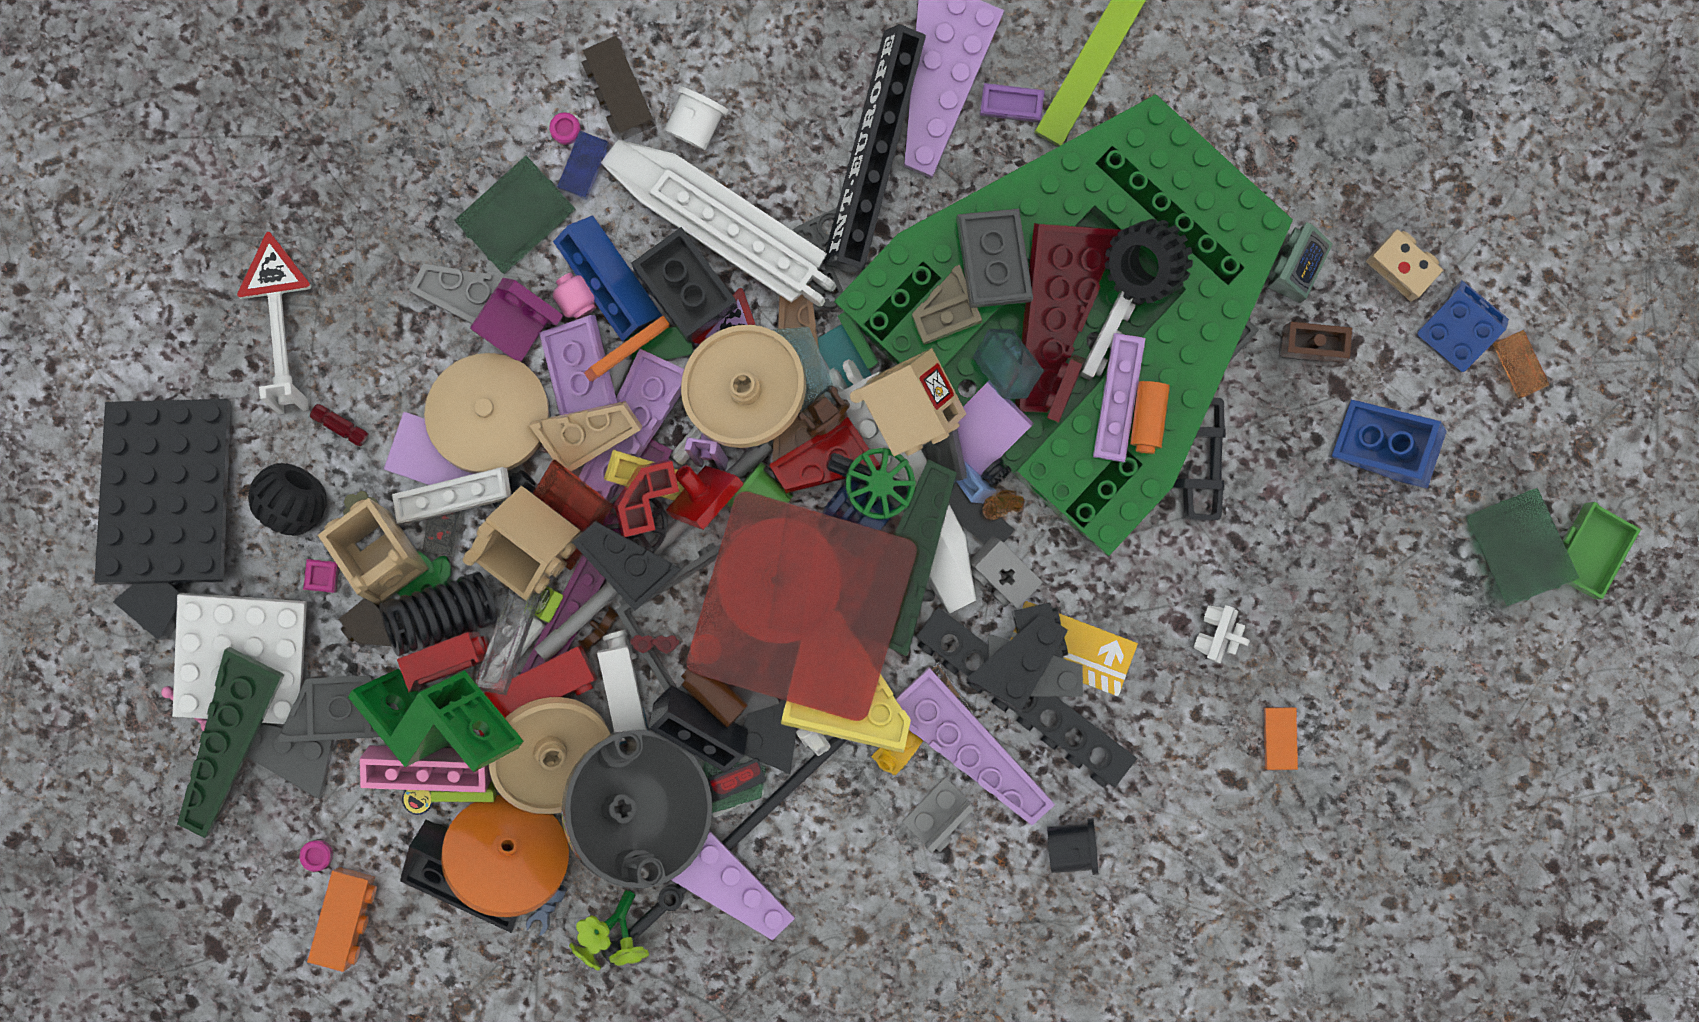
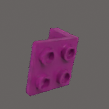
(513, 318)

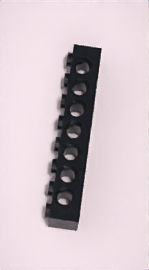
(1117, 758)

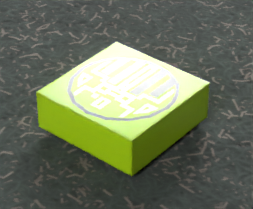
(548, 604)

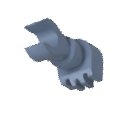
(544, 911)

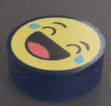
(417, 801)

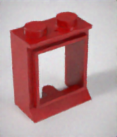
(442, 659)

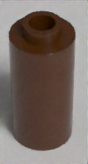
(715, 697)

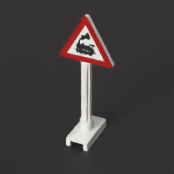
(271, 276)

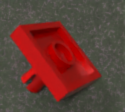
(702, 495)

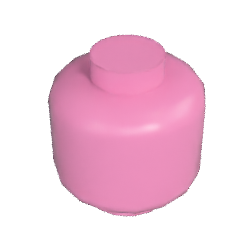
(574, 296)

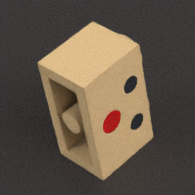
(1405, 264)

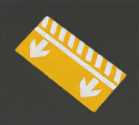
(1101, 653)

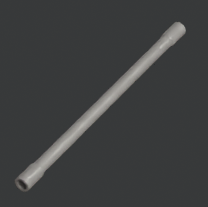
(559, 637)

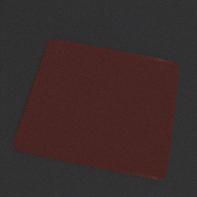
(801, 606)

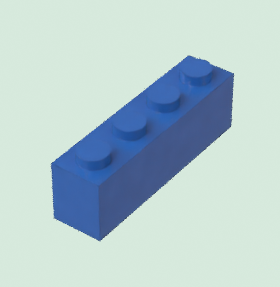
(608, 277)

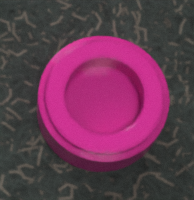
(564, 128)
(316, 855)

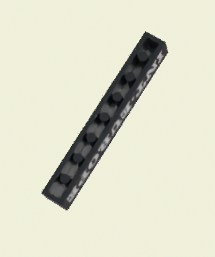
(874, 148)

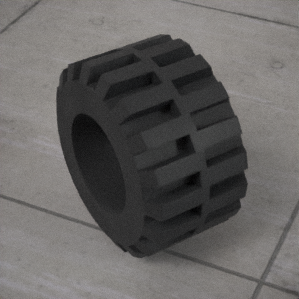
(1126, 267)

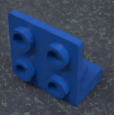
(1464, 327)

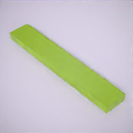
(1088, 70)

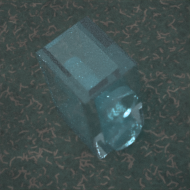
(1007, 363)

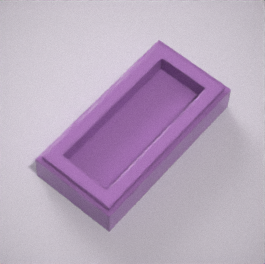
(1012, 102)

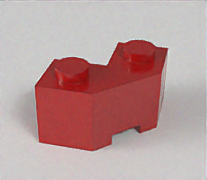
(633, 503)

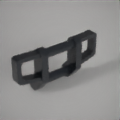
(1215, 469)

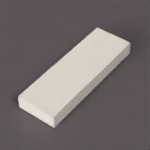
(621, 689)

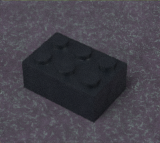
(684, 285)

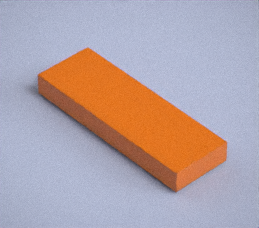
(626, 349)

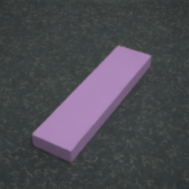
(1119, 397)

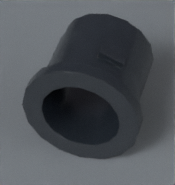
(1073, 847)

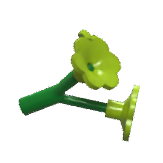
(594, 936)

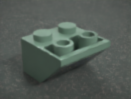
(1300, 263)

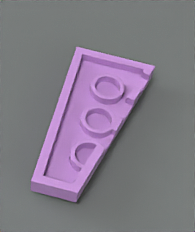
(730, 886)

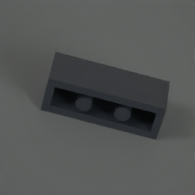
(697, 730)

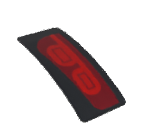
(736, 780)

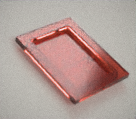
(571, 500)

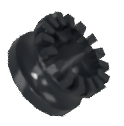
(996, 472)

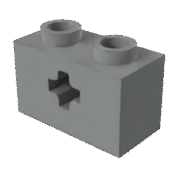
(1019, 581)

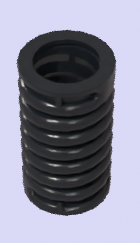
(449, 619)

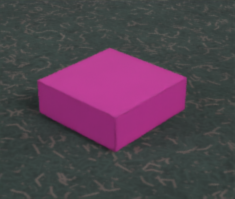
(321, 576)

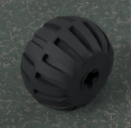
(287, 499)

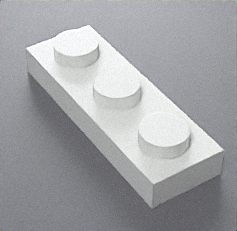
(1095, 362)

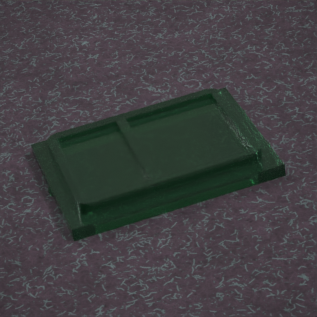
(514, 214)
(1522, 547)

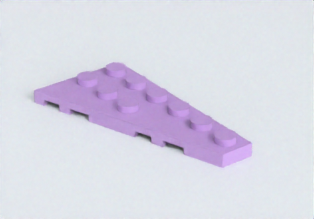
(949, 62)

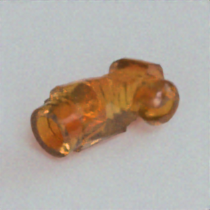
(1001, 504)

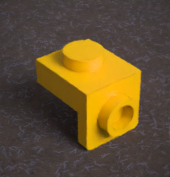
(894, 761)

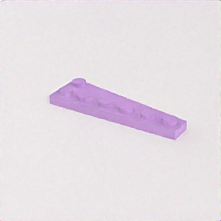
(958, 736)

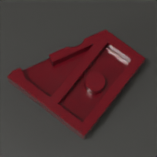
(1068, 375)

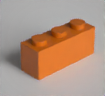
(342, 919)

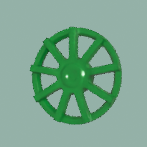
(880, 483)

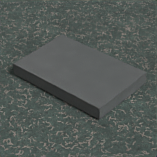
(994, 258)

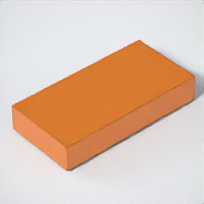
(1280, 738)

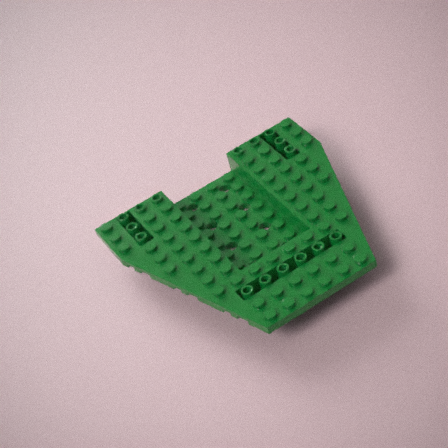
(1110, 177)

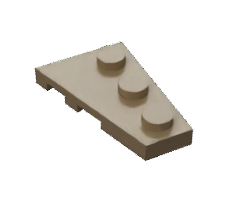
(586, 433)

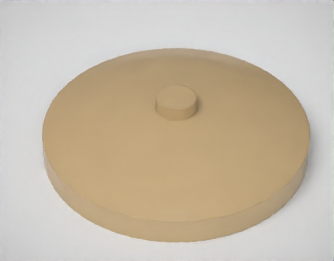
(743, 386)
(483, 412)
(554, 738)

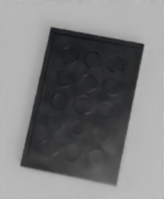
(163, 492)

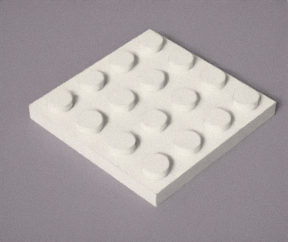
(257, 627)

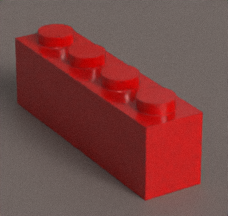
(551, 679)

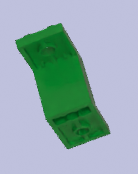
(436, 719)

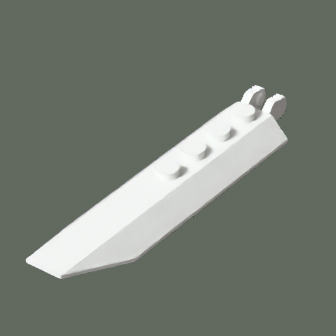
(720, 220)
(951, 568)

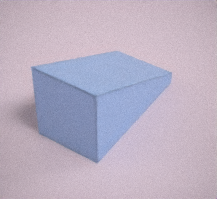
(975, 486)

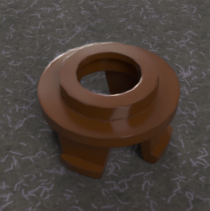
(825, 414)

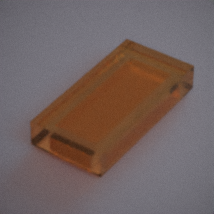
(1521, 364)

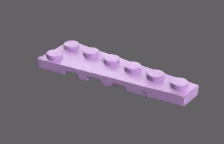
(650, 393)

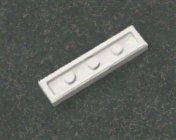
(451, 496)

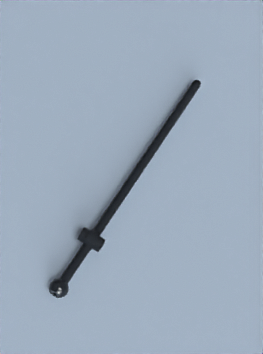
(730, 842)

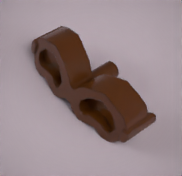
(601, 630)

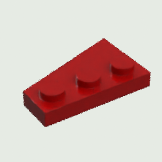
(807, 463)

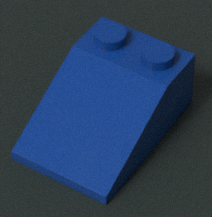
(1390, 443)

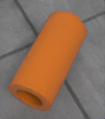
(1149, 416)

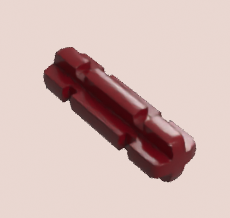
(338, 425)

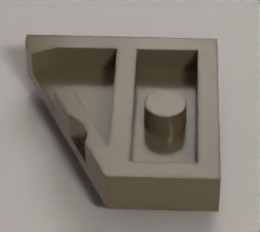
(946, 309)

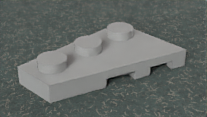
(455, 290)

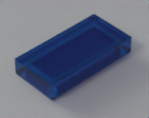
(583, 165)

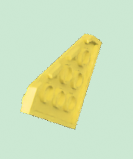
(883, 727)

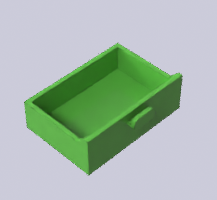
(1598, 547)

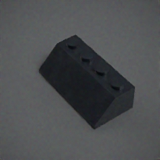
(425, 873)

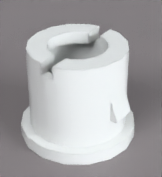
(694, 118)

